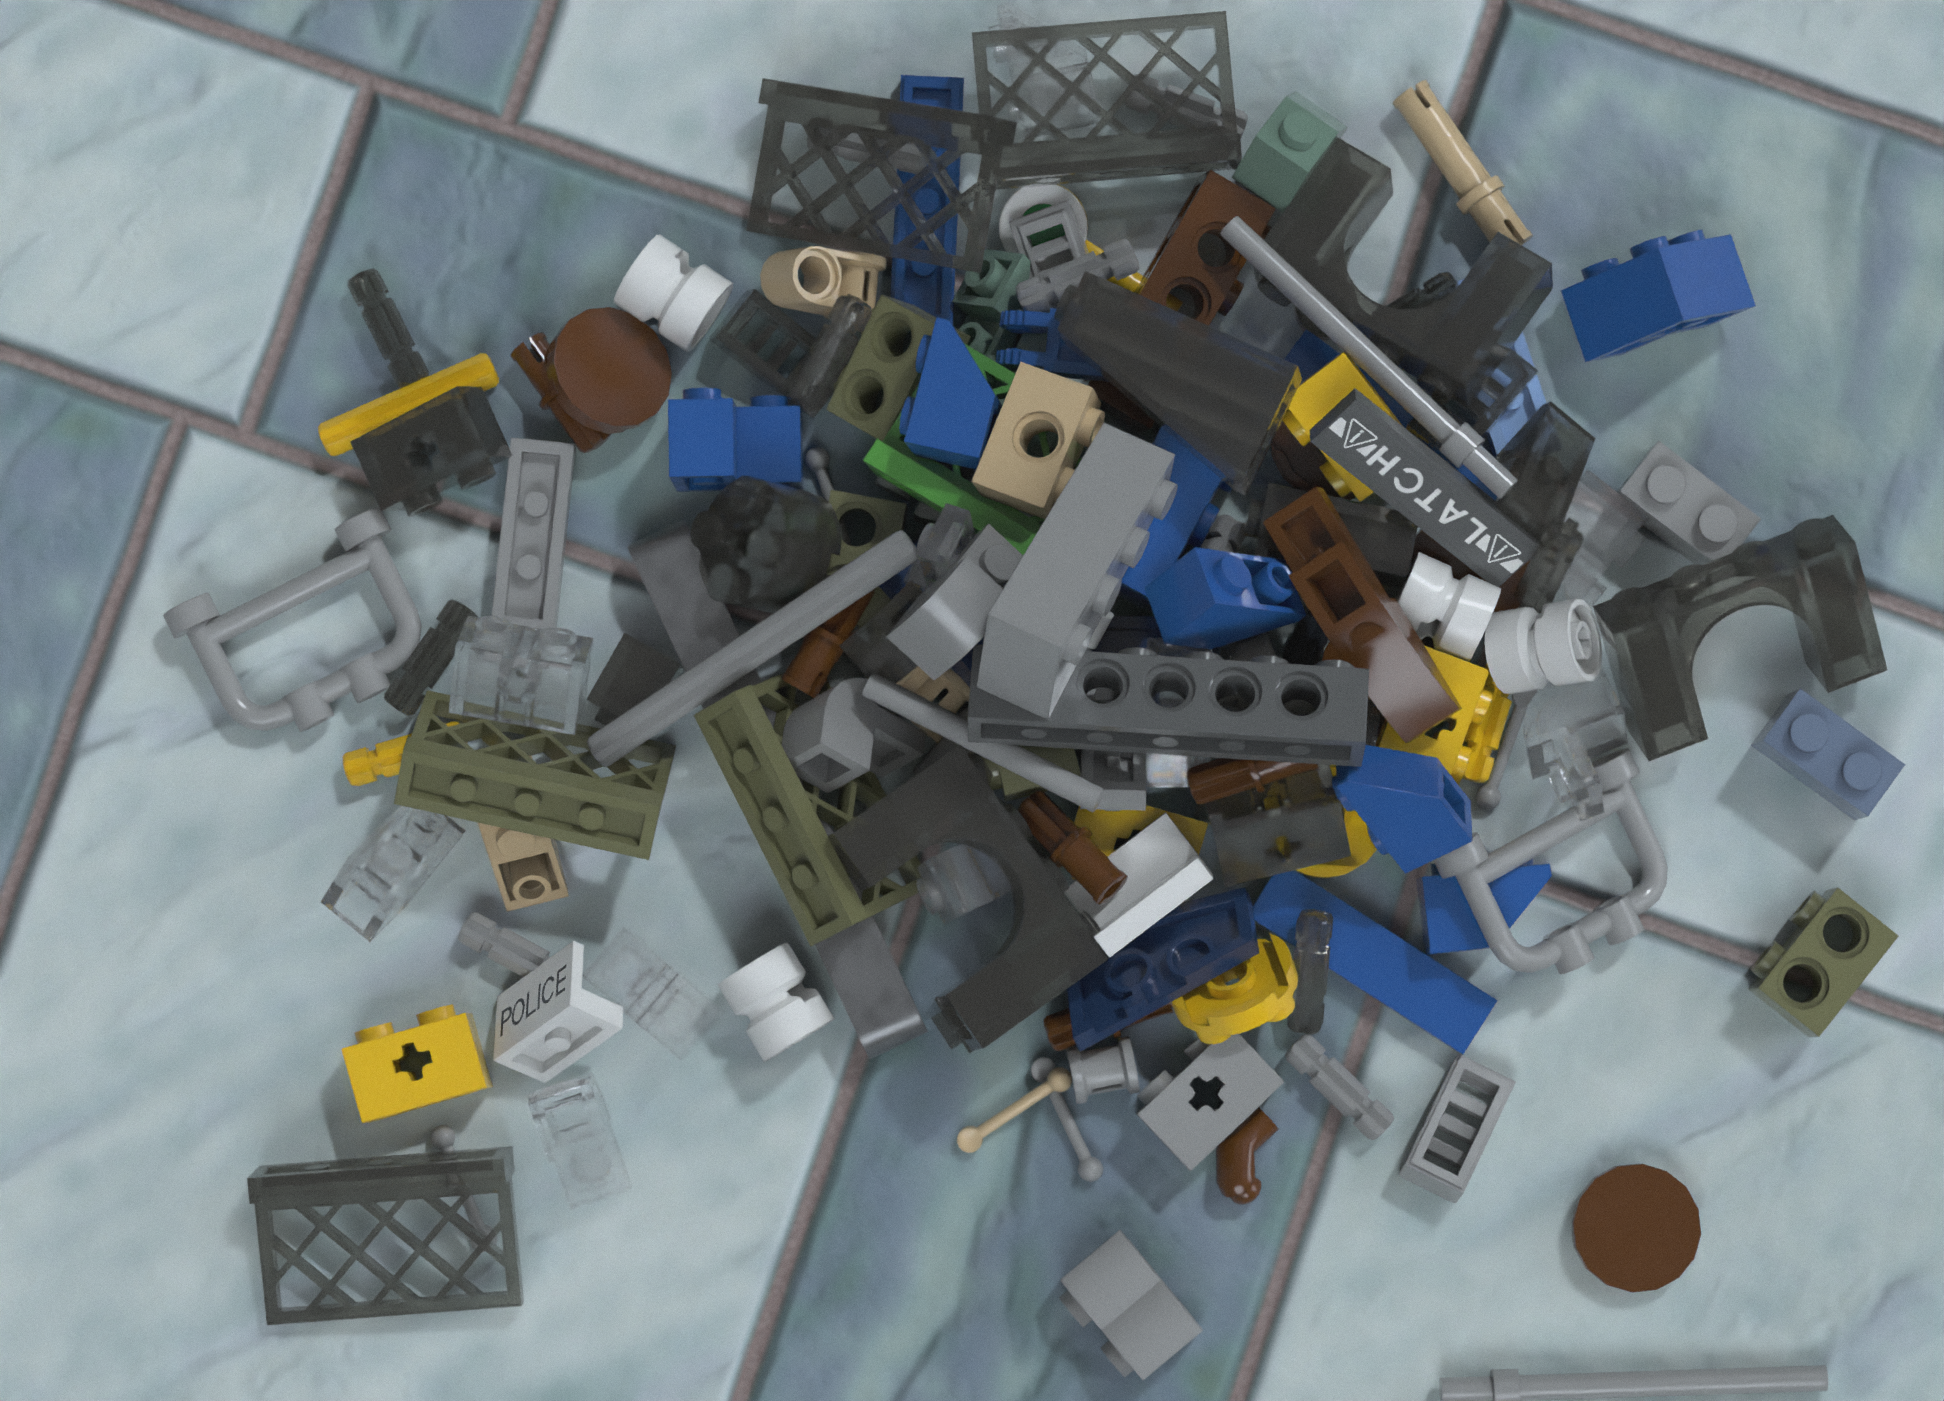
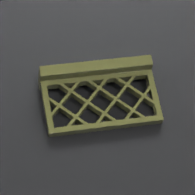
(515, 793)
(788, 814)

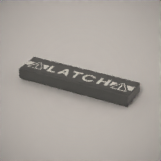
(1423, 487)

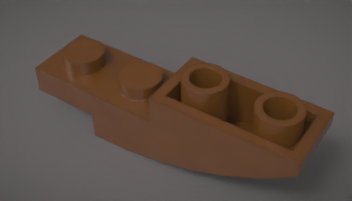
(1360, 616)

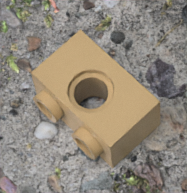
(1033, 405)

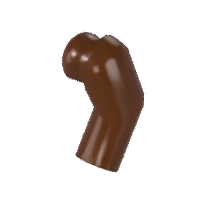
(1237, 1160)

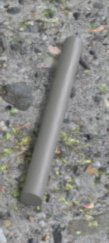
(1008, 756)

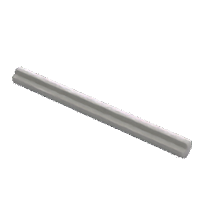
(752, 648)

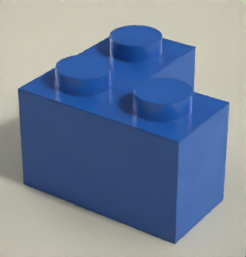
(1656, 293)
(720, 442)

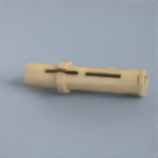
(1460, 166)

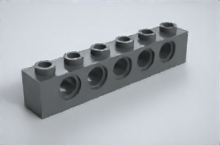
(1199, 725)

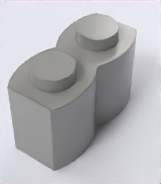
(1129, 1306)

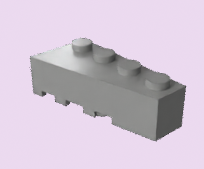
(1074, 569)

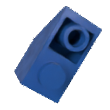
(953, 402)
(1222, 598)
(1407, 804)
(1448, 919)

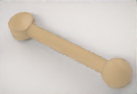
(971, 1137)

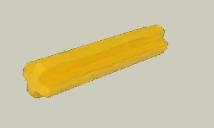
(341, 430)

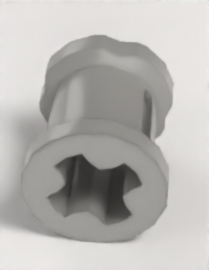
(1103, 1070)

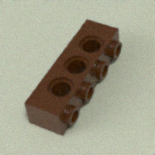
(1178, 265)

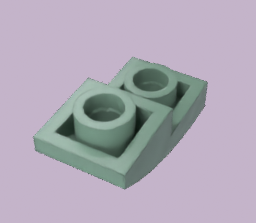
(986, 295)

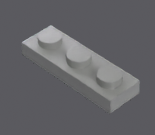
(534, 532)

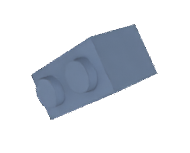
(1828, 754)

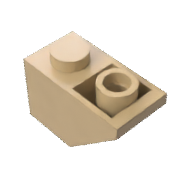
(524, 866)

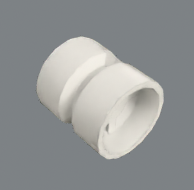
(673, 293)
(1447, 608)
(1533, 648)
(775, 1001)

